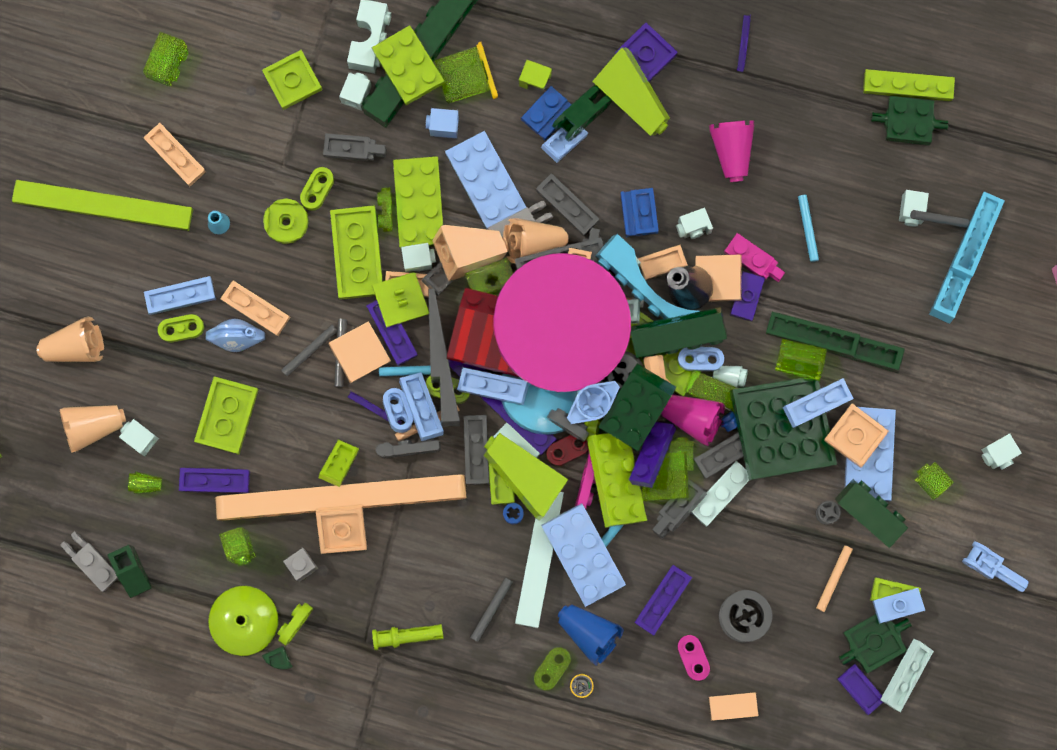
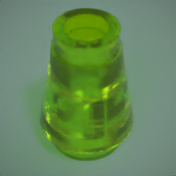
(143, 483)

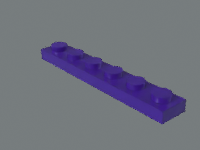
(538, 441)

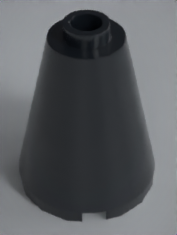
(689, 286)

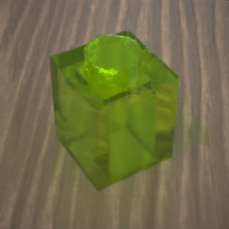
(933, 480)

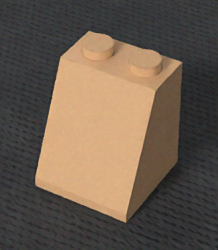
(467, 249)

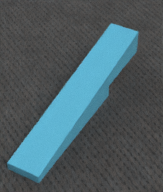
(966, 258)

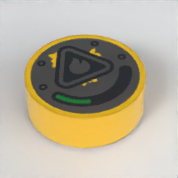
(581, 685)

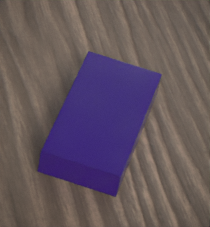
(860, 689)

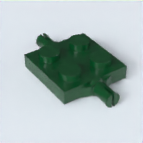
(909, 120)
(874, 643)

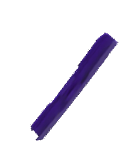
(744, 40)
(369, 406)

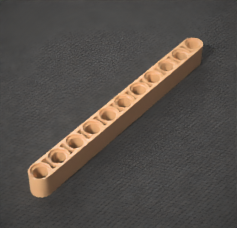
(368, 494)

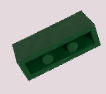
(872, 512)

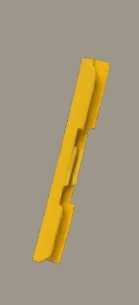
(490, 81)

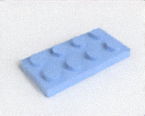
(485, 179)
(878, 468)
(583, 554)

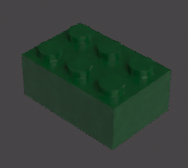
(637, 407)

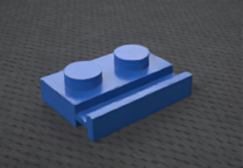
(545, 112)
(639, 212)

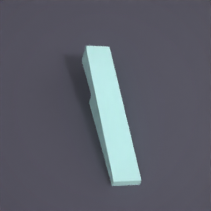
(537, 570)

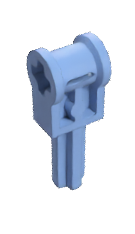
(990, 565)

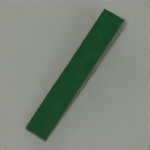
(836, 341)

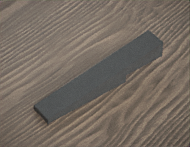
(440, 367)

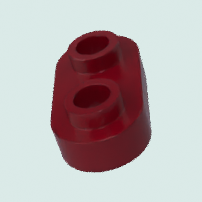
(568, 449)

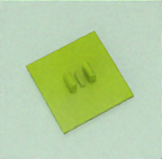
(400, 299)

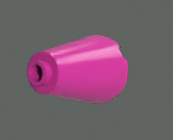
(733, 147)
(695, 416)

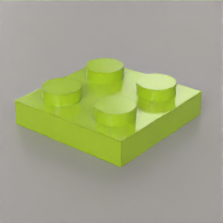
(292, 79)

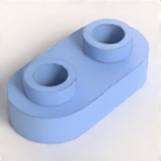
(700, 359)
(398, 411)

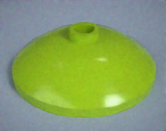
(259, 623)

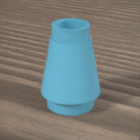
(219, 226)

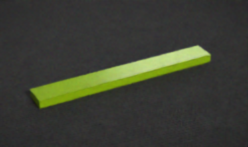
(102, 205)

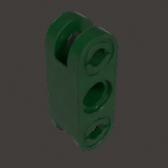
(582, 113)

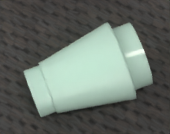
(731, 375)

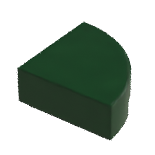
(278, 658)

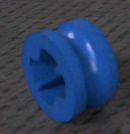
(514, 506)

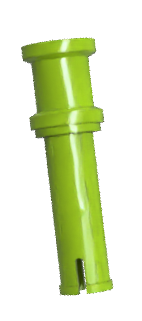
(396, 637)

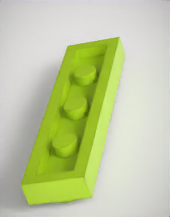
(908, 85)

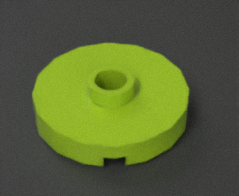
(282, 210)

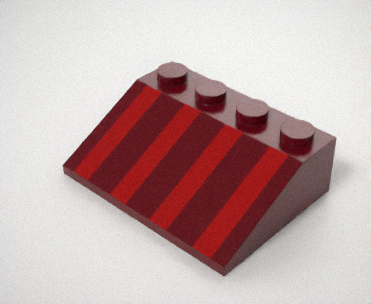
(473, 333)

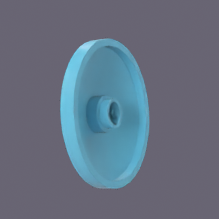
(536, 408)

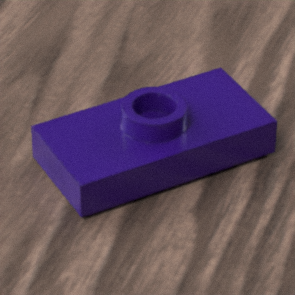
(750, 292)

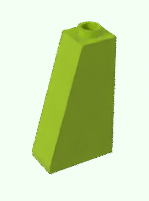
(632, 92)
(526, 475)

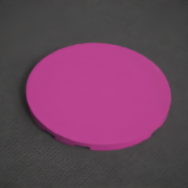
(562, 322)

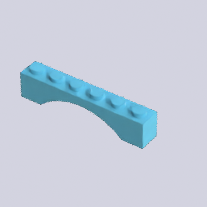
(621, 260)

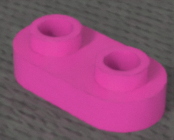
(693, 657)

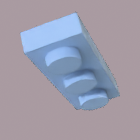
(179, 295)
(493, 386)
(817, 403)
(421, 406)

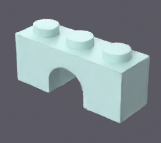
(373, 17)

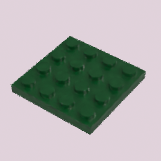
(767, 437)

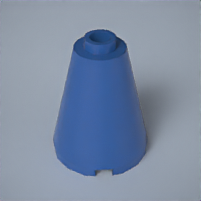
(590, 632)

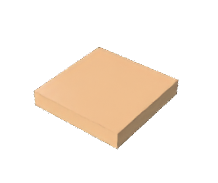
(725, 275)
(359, 352)
(856, 435)
(341, 529)

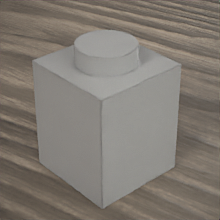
(300, 565)

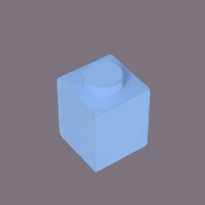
(443, 123)

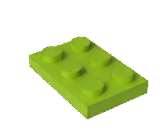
(408, 65)
(226, 415)

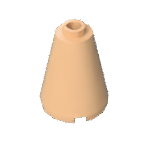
(532, 237)
(73, 343)
(90, 424)

